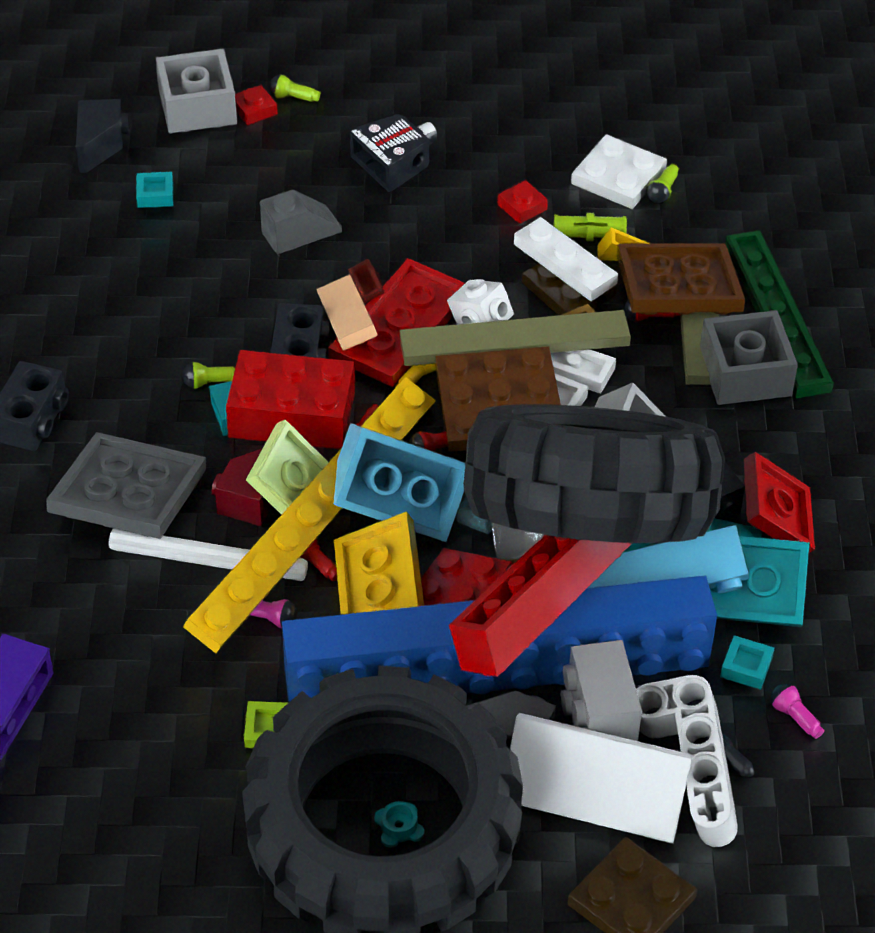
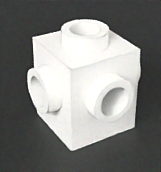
(480, 302)

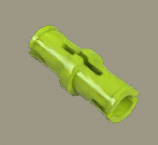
(589, 226)

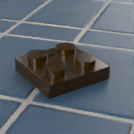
(631, 893)

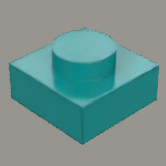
(154, 189)
(747, 662)

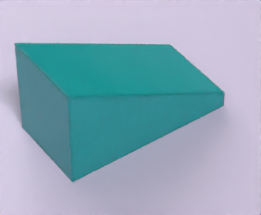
(219, 396)

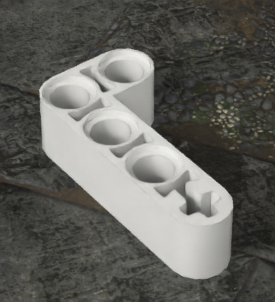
(708, 758)

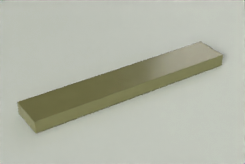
(558, 332)

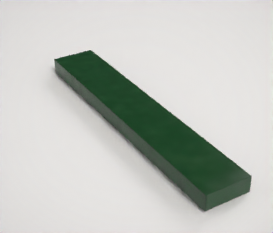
(770, 293)

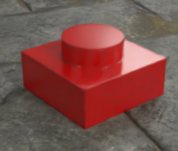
(255, 105)
(522, 202)

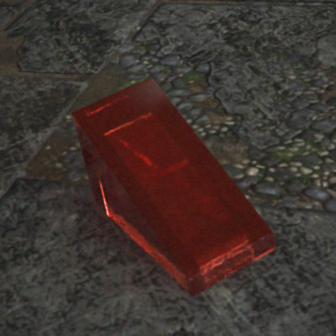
(366, 280)

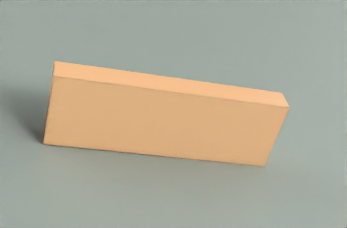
(347, 312)

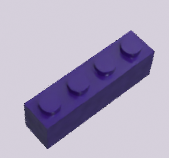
(23, 677)

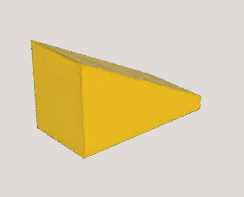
(608, 245)

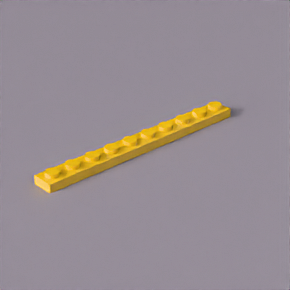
(294, 530)

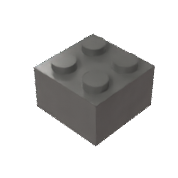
(748, 357)

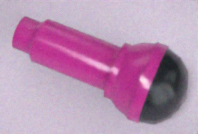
(276, 611)
(787, 700)

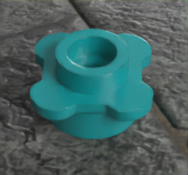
(398, 813)

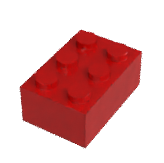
(303, 390)

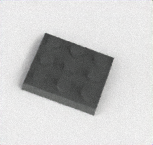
(127, 485)

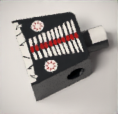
(392, 149)

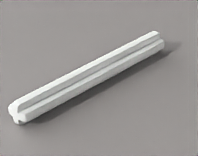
(190, 551)

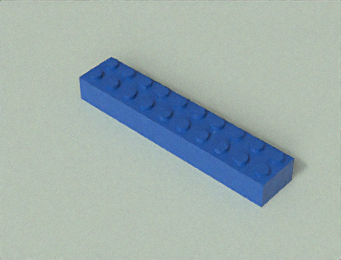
(660, 623)

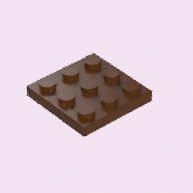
(680, 278)
(488, 380)

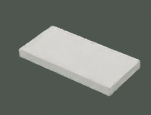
(600, 777)

